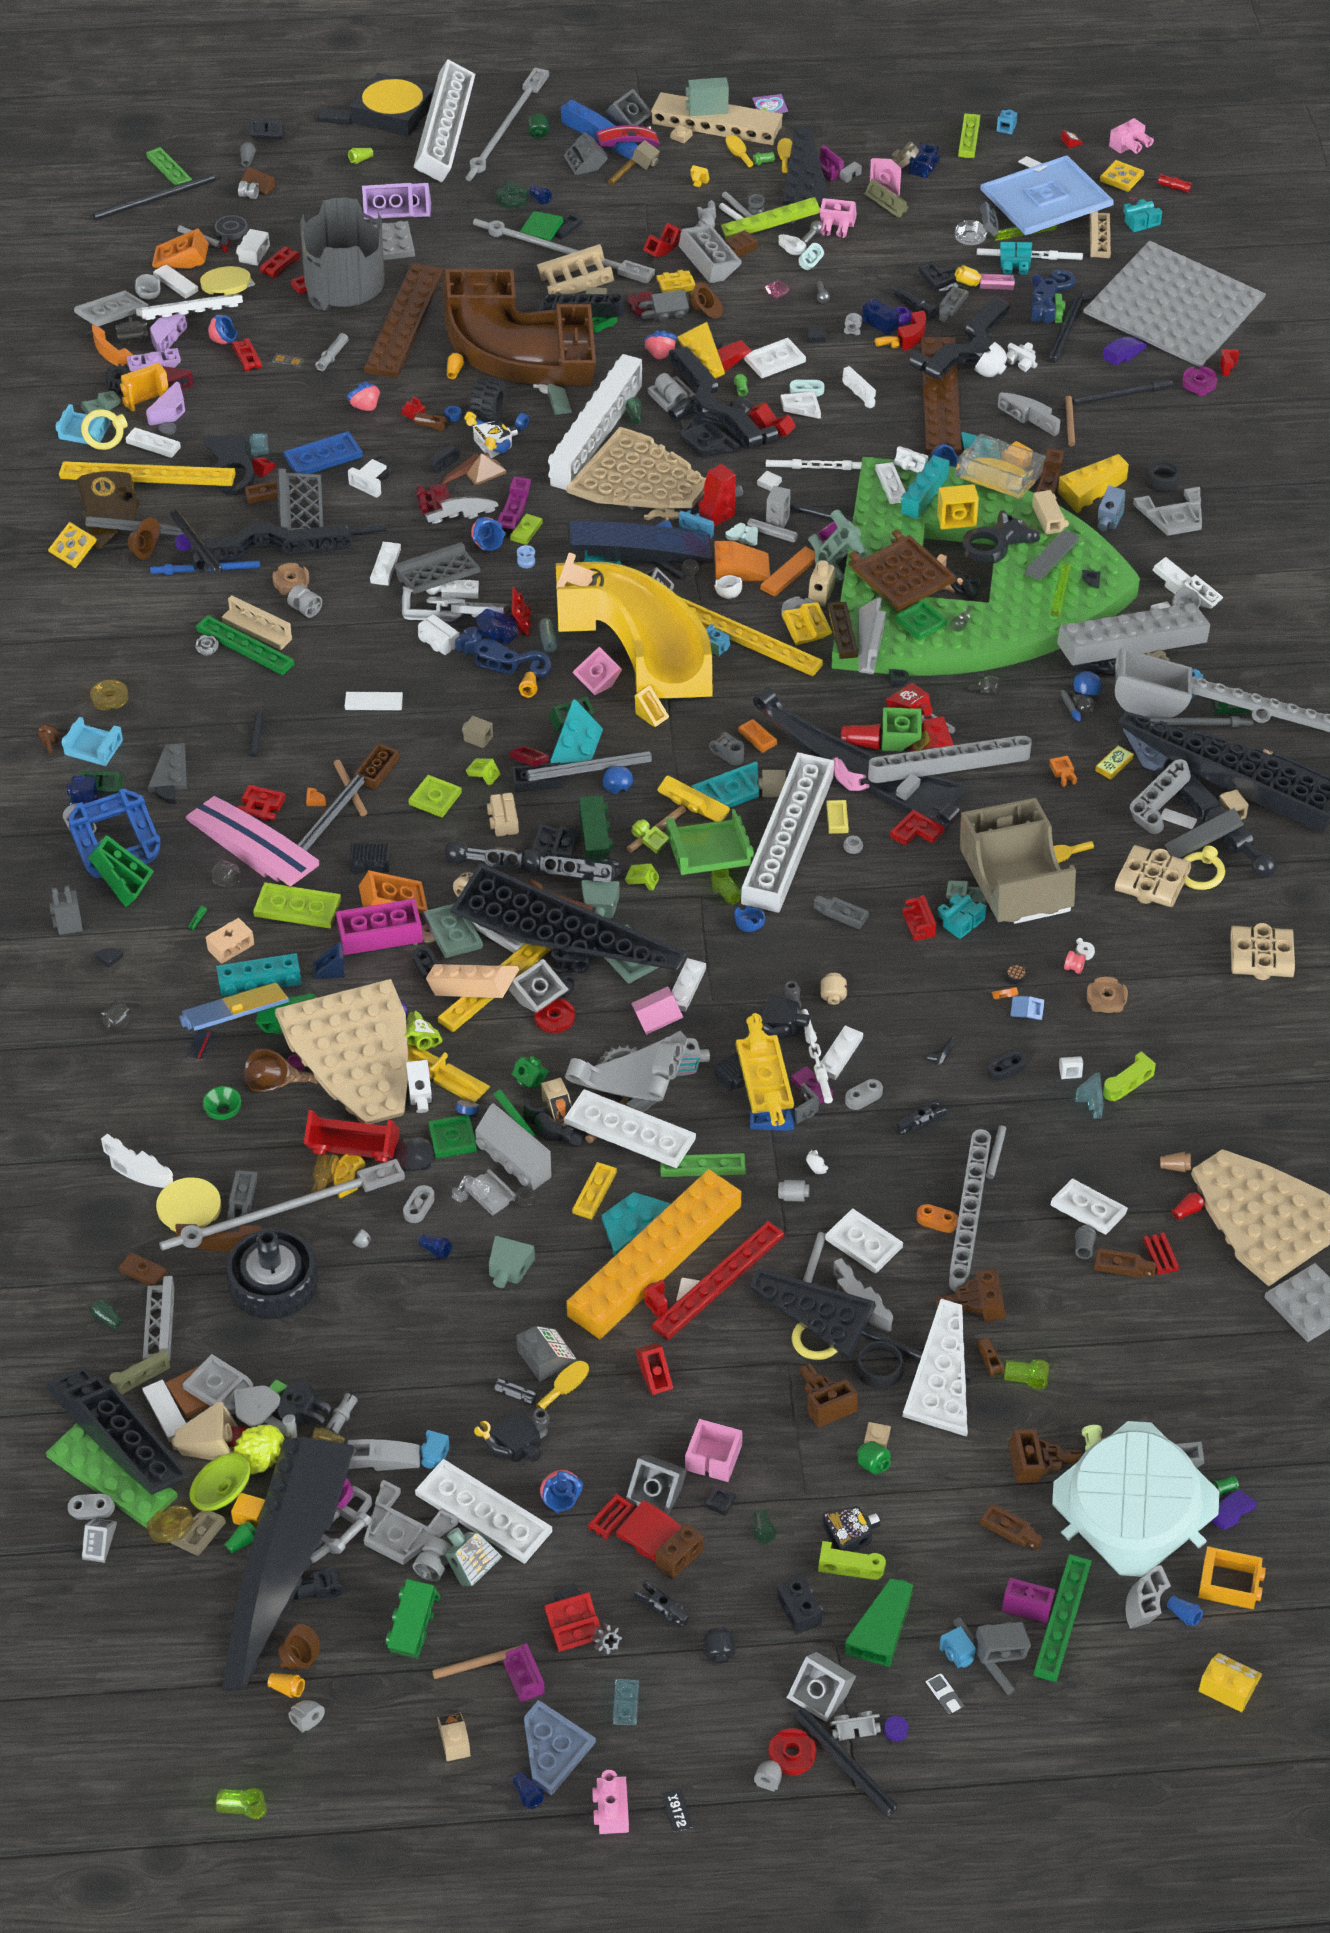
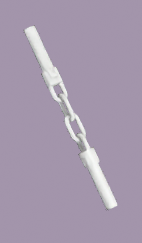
(1052, 255)
(797, 464)
(820, 1073)

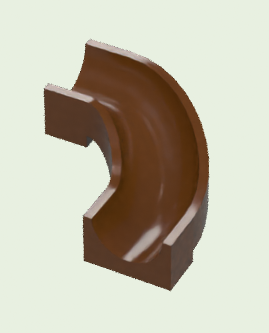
(515, 345)

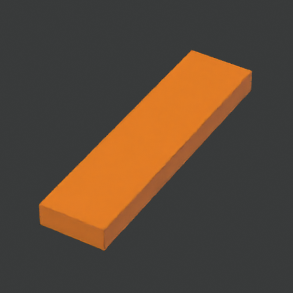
(789, 572)

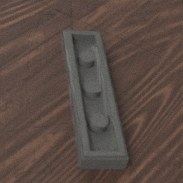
(1052, 555)
(1204, 834)

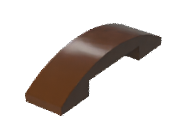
(1051, 471)
(222, 1240)

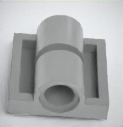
(669, 391)

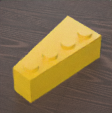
(1090, 482)

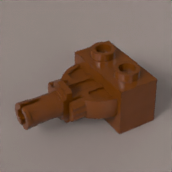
(980, 1296)
(827, 1398)
(1036, 1457)

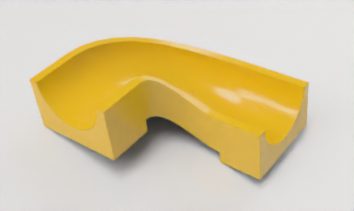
(652, 622)

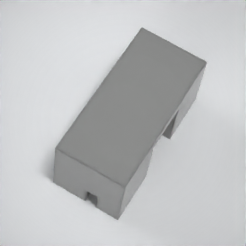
(846, 173)
(908, 787)

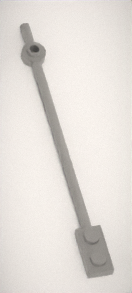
(531, 85)
(626, 269)
(368, 1178)

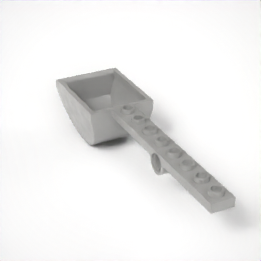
(1165, 689)

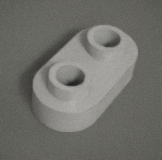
(867, 1093)
(415, 1207)
(90, 1506)

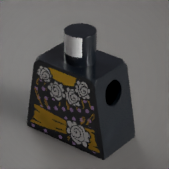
(849, 1528)

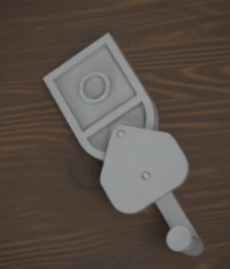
(458, 607)
(220, 1382)

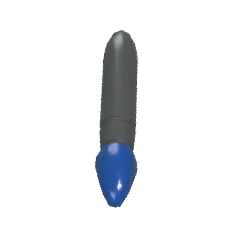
(1070, 705)

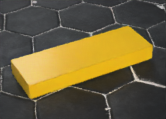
(594, 1190)

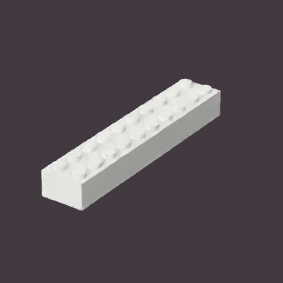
(444, 121)
(595, 421)
(787, 832)

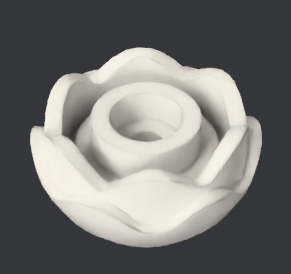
(816, 1162)

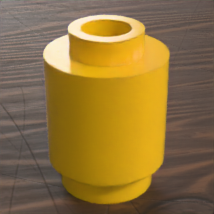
(967, 276)

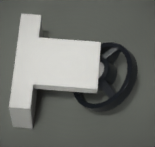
(367, 477)

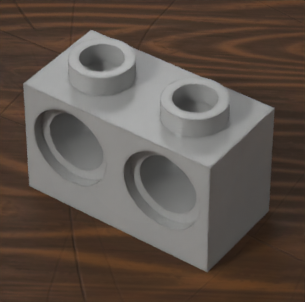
(778, 506)

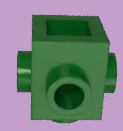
(530, 1072)

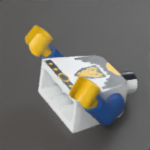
(491, 436)

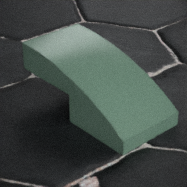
(104, 401)
(962, 889)

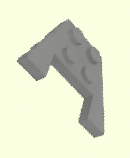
(1176, 517)
(398, 1534)

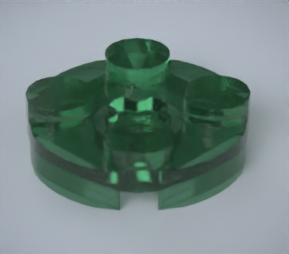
(512, 195)

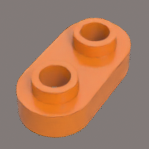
(936, 1218)

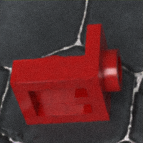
(1228, 359)
(655, 1298)

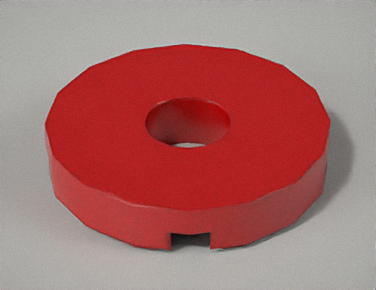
(555, 1024)
(797, 1739)

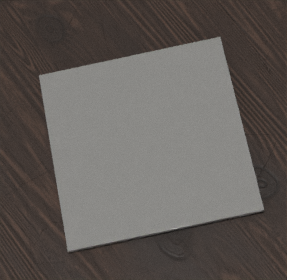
(1174, 303)

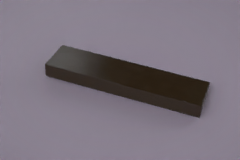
(842, 630)

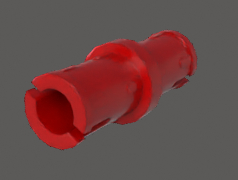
(1174, 183)

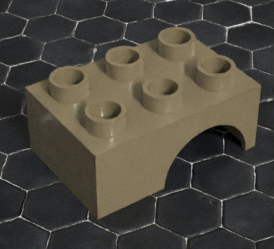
(1016, 860)

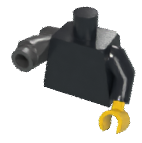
(783, 1014)
(516, 1435)

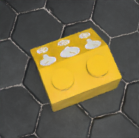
(1229, 1682)

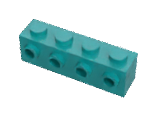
(924, 487)
(281, 969)

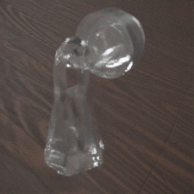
(480, 1189)

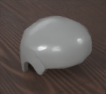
(147, 286)
(1186, 596)

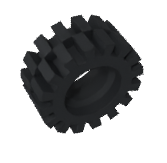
(113, 377)

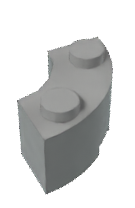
(1144, 1597)

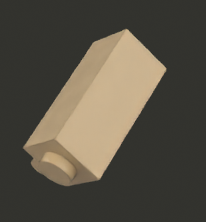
(1048, 512)

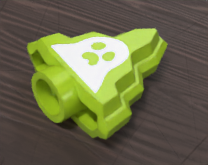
(420, 1032)

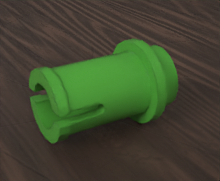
(763, 158)
(740, 382)

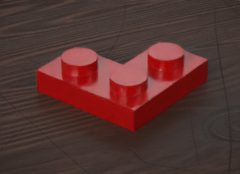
(914, 825)

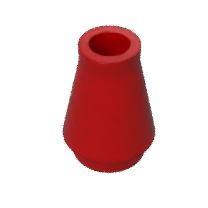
(1189, 1205)

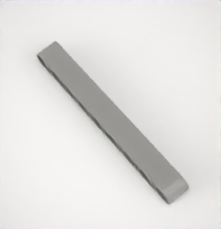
(949, 759)
(969, 1209)

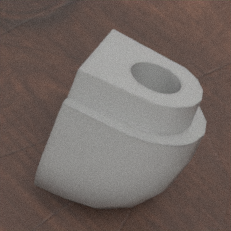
(306, 1714)
(768, 1775)

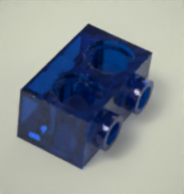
(924, 161)

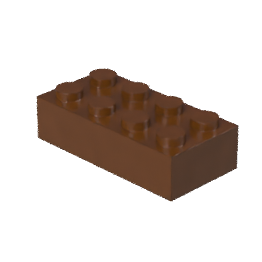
(742, 243)
(378, 765)

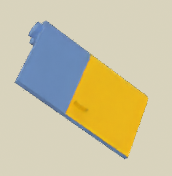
(233, 1007)

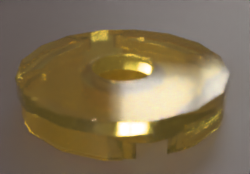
(106, 687)
(180, 1520)

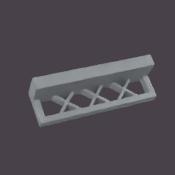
(164, 1322)

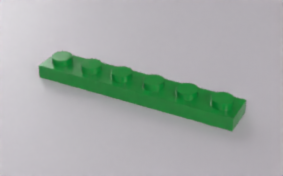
(245, 645)
(1062, 1618)

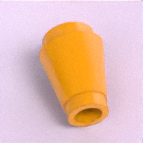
(454, 365)
(528, 686)
(287, 1684)

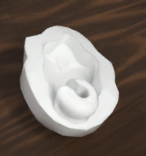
(792, 244)

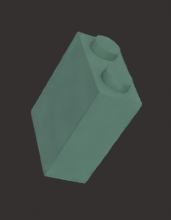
(707, 96)

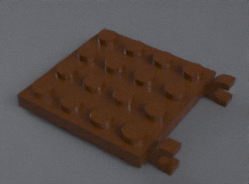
(902, 571)

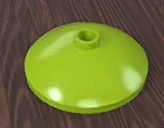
(220, 1482)

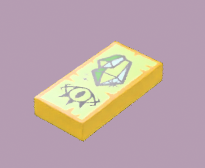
(1114, 762)

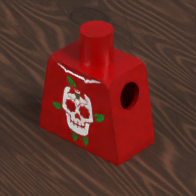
(911, 697)

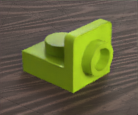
(484, 768)
(642, 874)

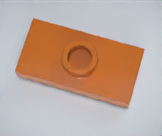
(757, 735)

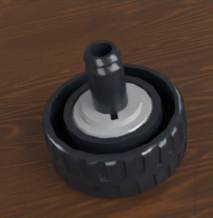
(271, 1273)

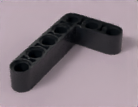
(601, 304)

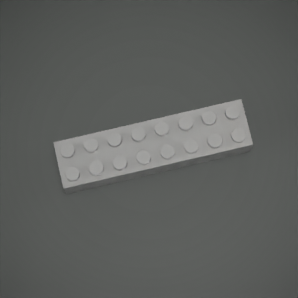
(1135, 632)

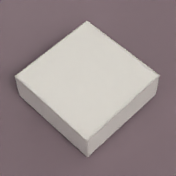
(769, 480)

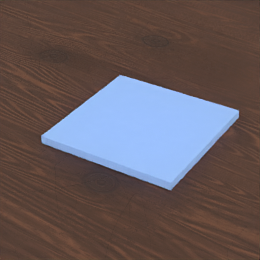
(1046, 196)

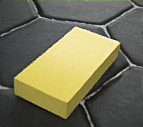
(837, 816)

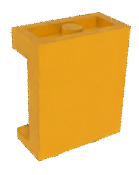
(143, 385)

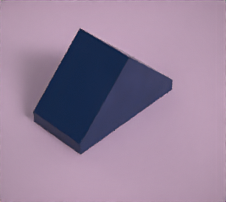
(330, 964)

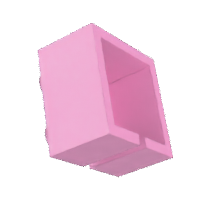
(713, 1450)

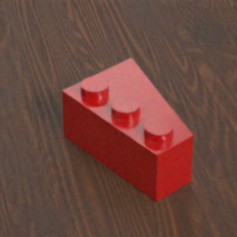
(719, 495)

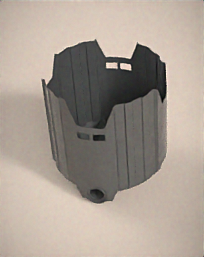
(342, 255)

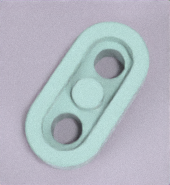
(811, 256)
(801, 386)

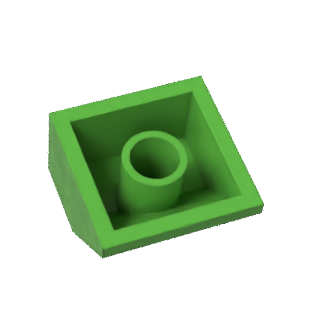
(900, 728)

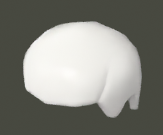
(728, 586)

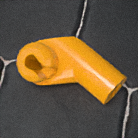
(886, 340)

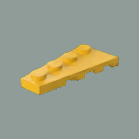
(702, 345)

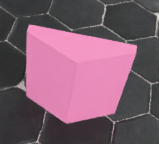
(886, 173)
(997, 281)
(598, 671)
(657, 1010)

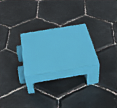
(70, 426)
(91, 743)

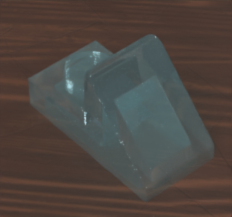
(259, 443)
(1091, 1092)

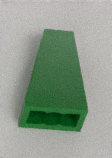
(881, 1626)

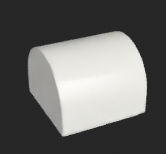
(1071, 1067)

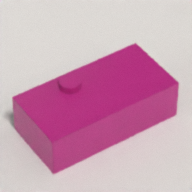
(379, 926)

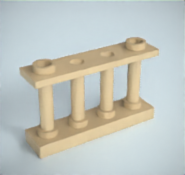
(572, 262)

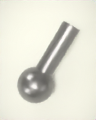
(815, 229)
(823, 296)

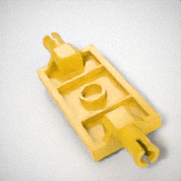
(764, 1072)

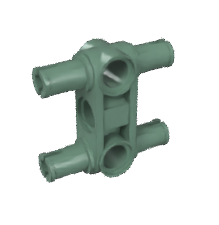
(838, 544)

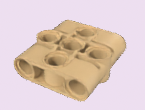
(1153, 876)
(1262, 951)

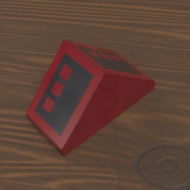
(182, 376)

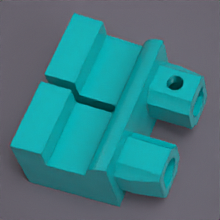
(1142, 215)
(1008, 258)
(962, 916)

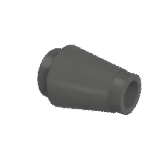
(247, 153)

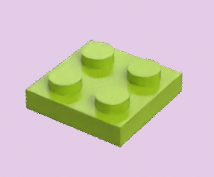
(435, 796)

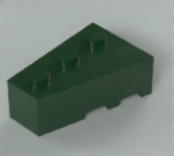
(595, 826)

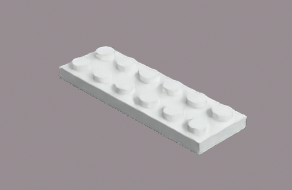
(197, 305)
(630, 1128)
(484, 1511)

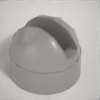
(362, 1239)

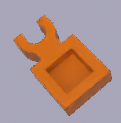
(1063, 768)

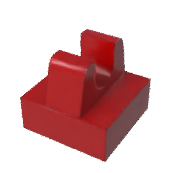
(412, 407)

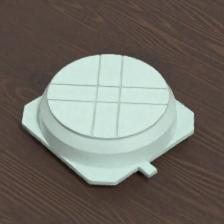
(1135, 1498)

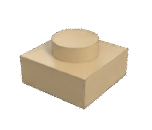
(681, 134)
(878, 1433)

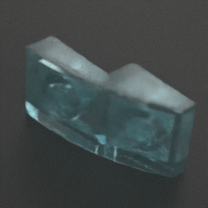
(626, 1702)

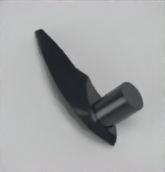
(957, 284)
(944, 1052)

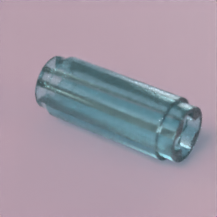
(548, 635)

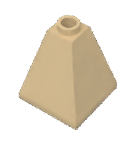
(206, 1434)

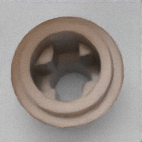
(1177, 1162)

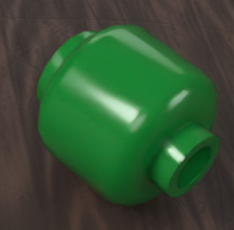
(874, 1457)

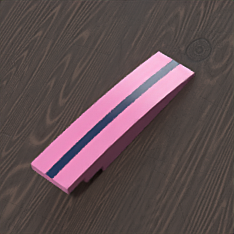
(253, 841)

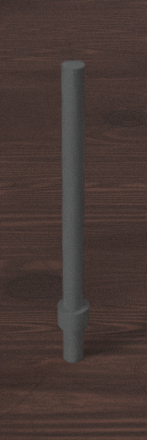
(1232, 721)

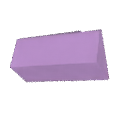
(397, 200)

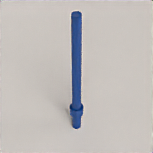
(169, 569)

